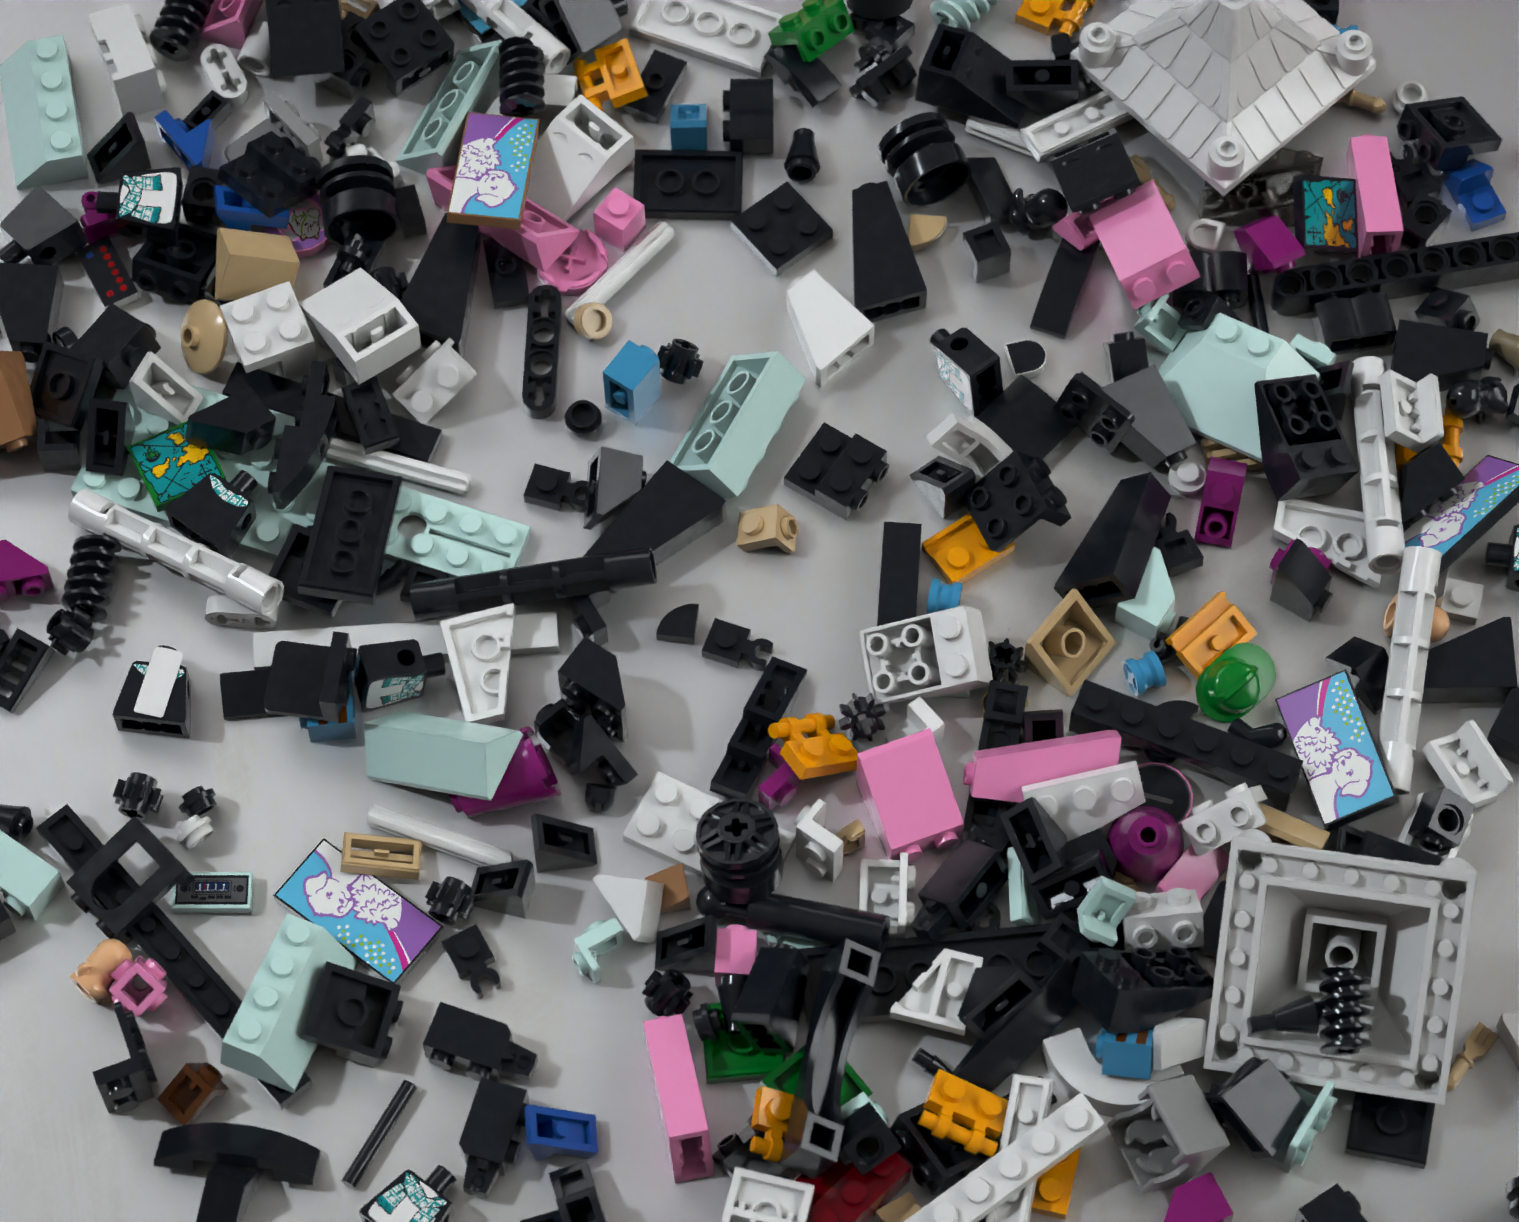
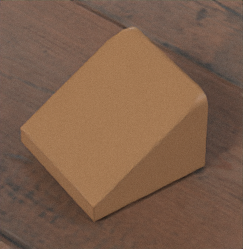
(675, 889)

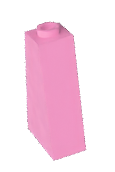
(1376, 195)
(1003, 770)
(679, 1098)

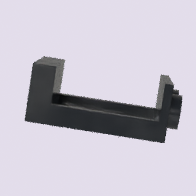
(119, 920)

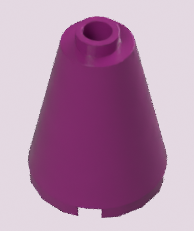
(525, 781)
(1144, 860)

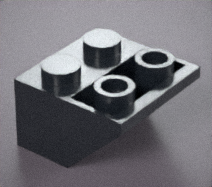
(593, 686)

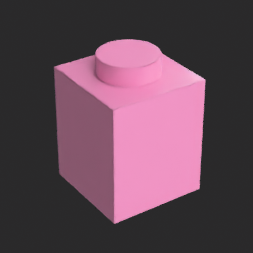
(619, 219)
(734, 951)

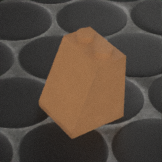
(16, 403)

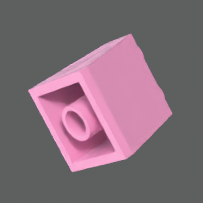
(1143, 245)
(909, 796)

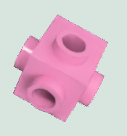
(139, 999)

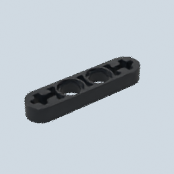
(539, 351)

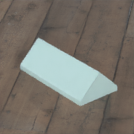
(465, 88)
(438, 753)

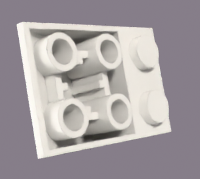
(577, 158)
(363, 324)
(926, 656)

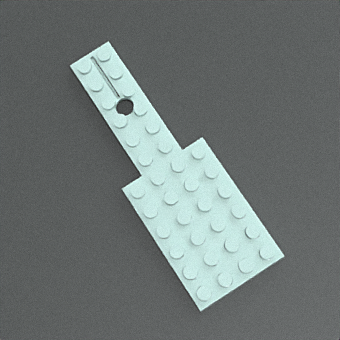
(273, 525)

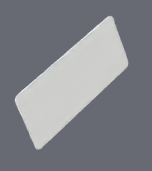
(158, 682)

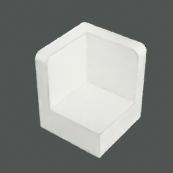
(918, 718)

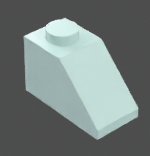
(1153, 603)
(26, 879)

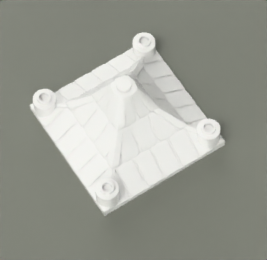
(1223, 76)
(1319, 909)

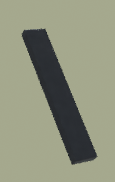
(285, 396)

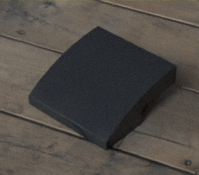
(1026, 419)

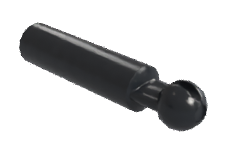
(803, 919)

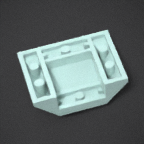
(1215, 376)

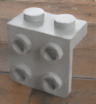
(284, 121)

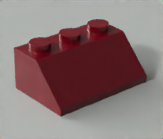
(848, 1196)

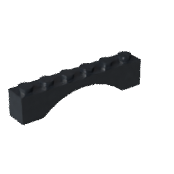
(1196, 743)
(815, 1115)

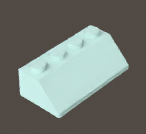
(42, 114)
(738, 421)
(273, 1014)

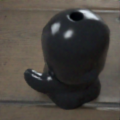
(1037, 210)
(1477, 398)

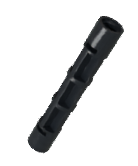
(533, 583)

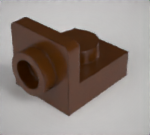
(192, 1091)

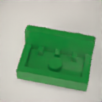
(813, 27)

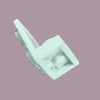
(1299, 1142)

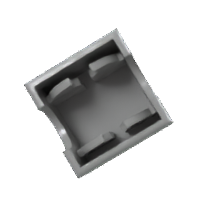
(1168, 1134)

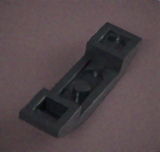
(1063, 288)
(1000, 728)
(238, 1145)

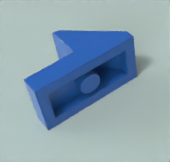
(191, 146)
(1474, 194)
(240, 214)
(560, 1132)

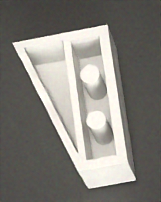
(128, 59)

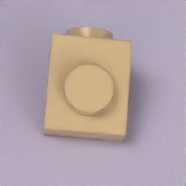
(766, 528)

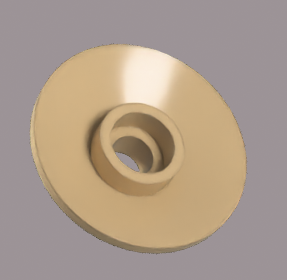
(203, 336)

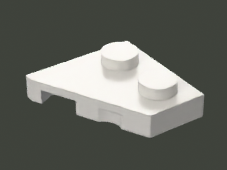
(939, 993)

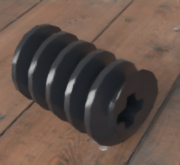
(179, 27)
(521, 77)
(90, 574)
(1343, 1011)

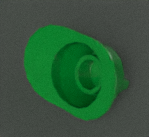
(1235, 682)

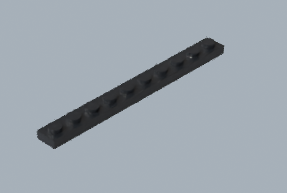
(156, 936)

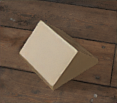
(252, 263)
(1068, 645)

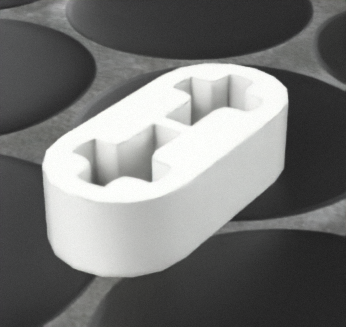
(231, 73)
(229, 613)

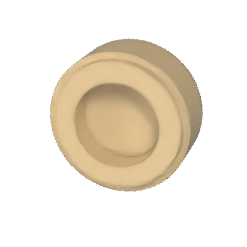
(592, 320)

